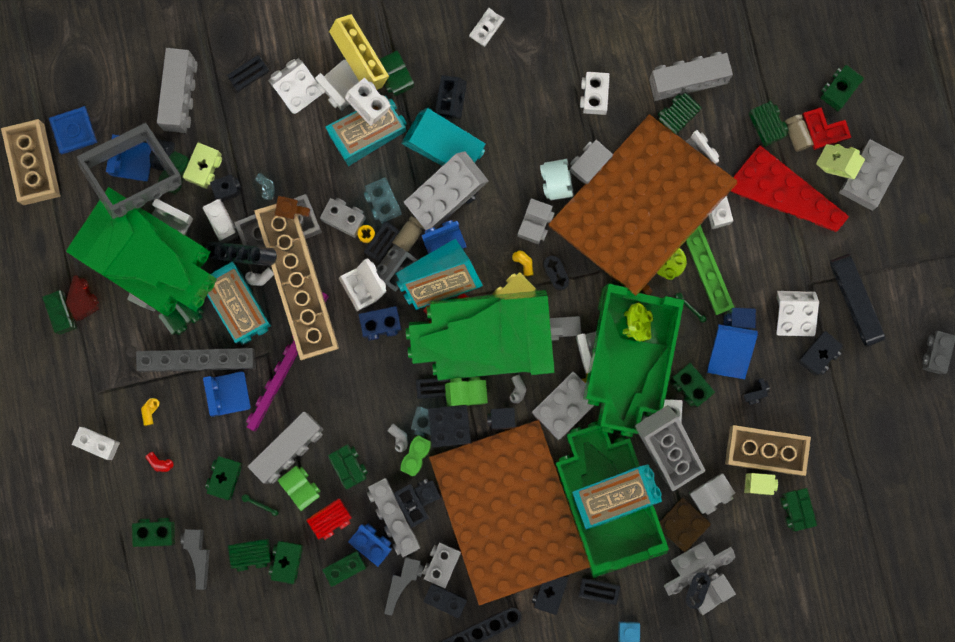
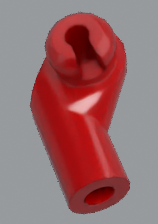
(159, 465)

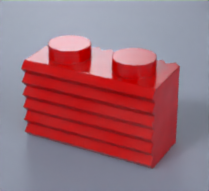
(329, 519)

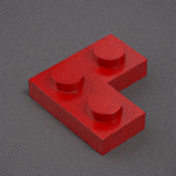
(821, 132)

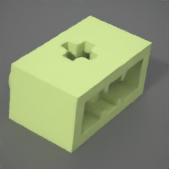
(200, 156)
(840, 161)
(760, 484)

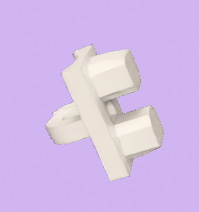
(490, 20)

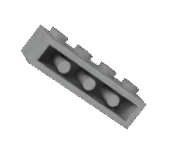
(396, 522)

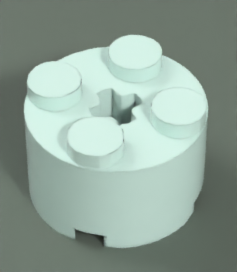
(557, 178)

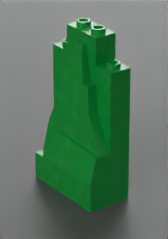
(144, 257)
(485, 336)
(628, 373)
(624, 539)

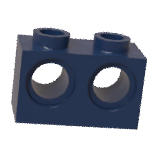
(379, 318)
(740, 318)

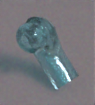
(268, 186)

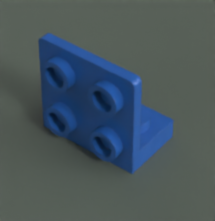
(131, 163)
(438, 237)
(227, 394)
(370, 544)

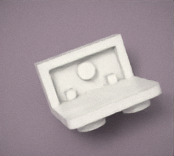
(337, 84)
(295, 85)
(363, 285)

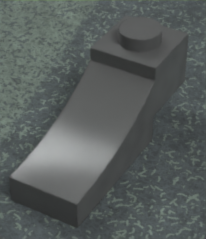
(192, 541)
(410, 571)

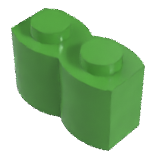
(466, 392)
(418, 451)
(299, 488)

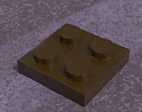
(683, 524)

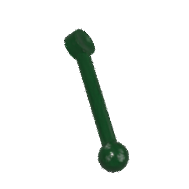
(702, 318)
(245, 498)

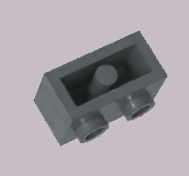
(392, 263)
(938, 352)

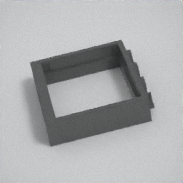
(118, 145)

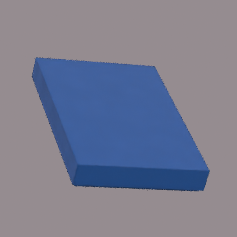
(732, 351)

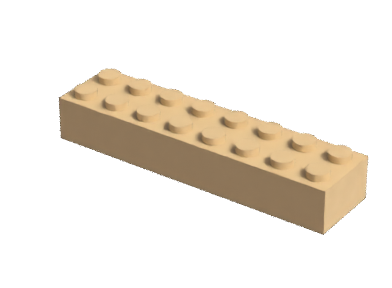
(297, 284)

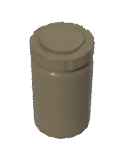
(798, 133)
(408, 234)

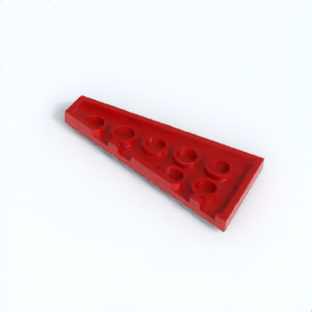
(778, 187)

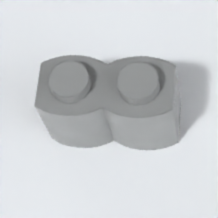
(712, 493)

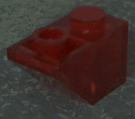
(80, 300)

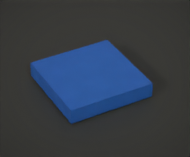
(72, 130)

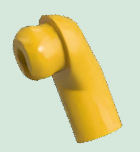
(525, 260)
(148, 409)

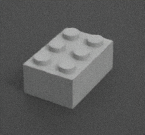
(873, 175)
(563, 406)

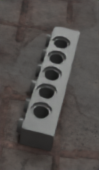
(196, 360)

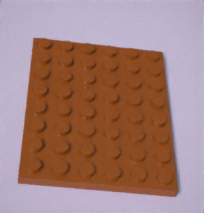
(643, 204)
(509, 512)

